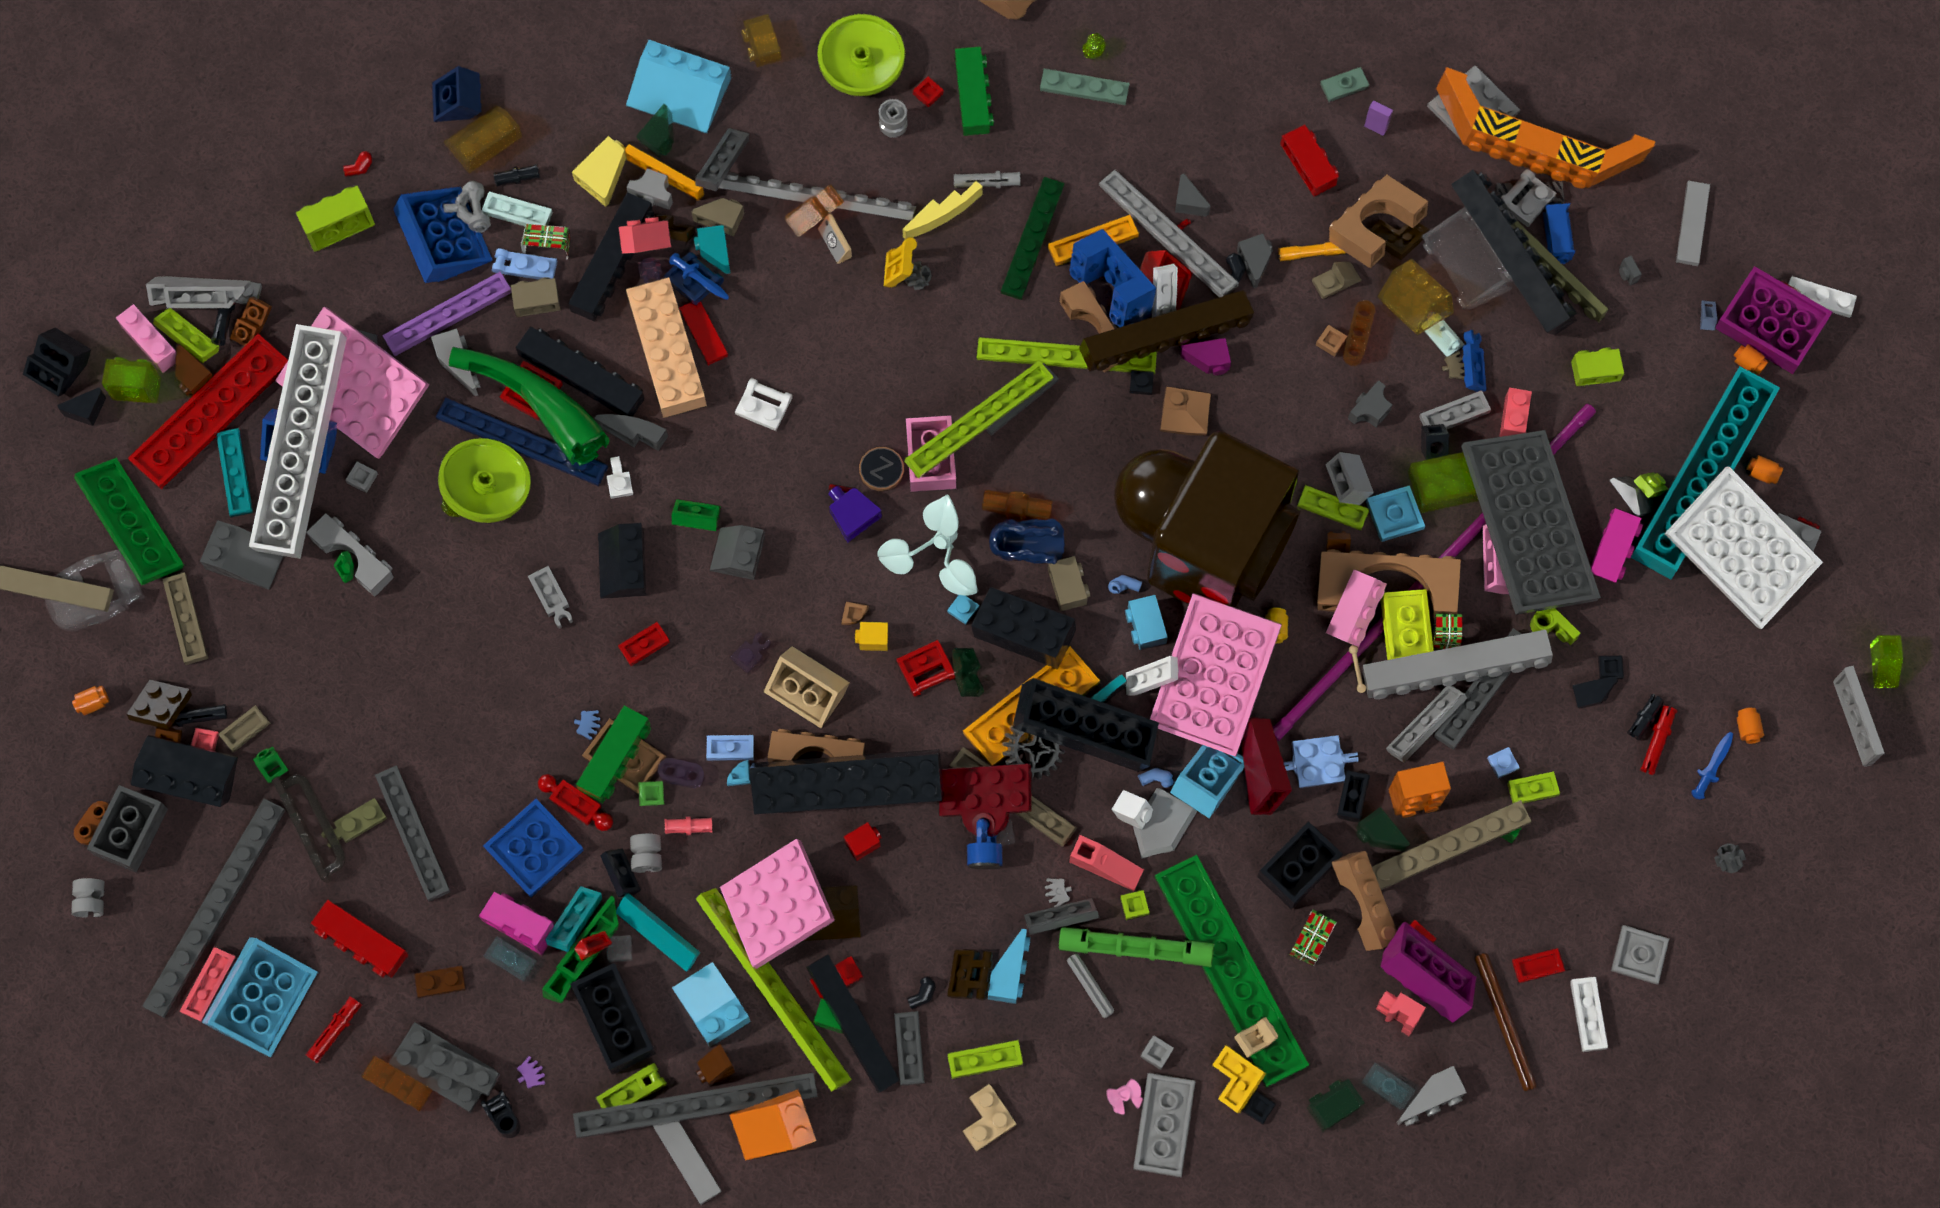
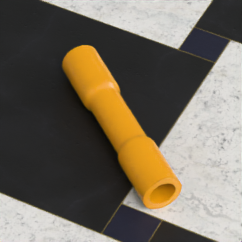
(1298, 252)

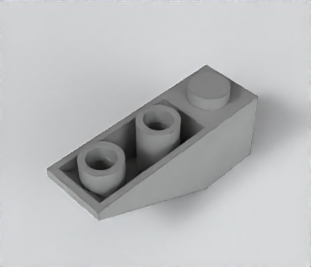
(443, 345)
(1439, 1089)

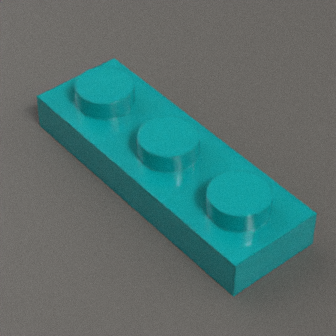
(574, 919)

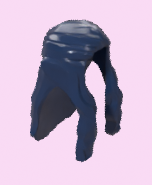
(1028, 540)

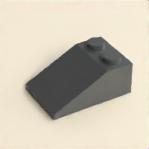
(231, 556)

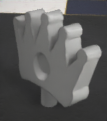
(1058, 891)

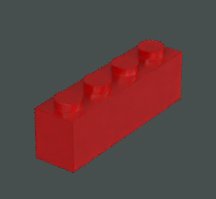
(359, 939)

